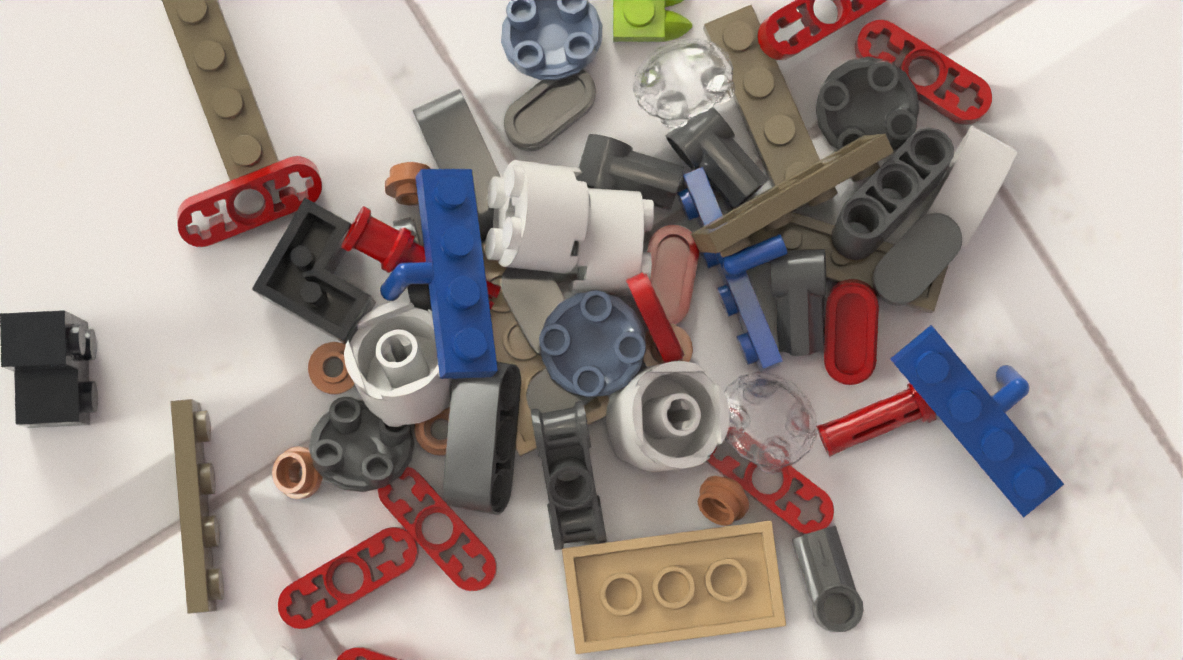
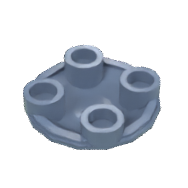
(551, 37)
(593, 344)

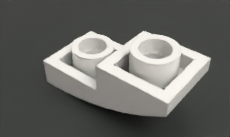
(972, 181)

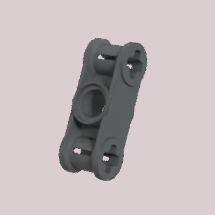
(563, 447)

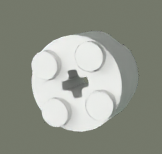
(537, 216)
(613, 242)
(397, 364)
(694, 424)

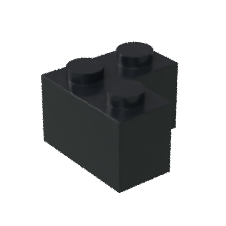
(302, 276)
(49, 367)

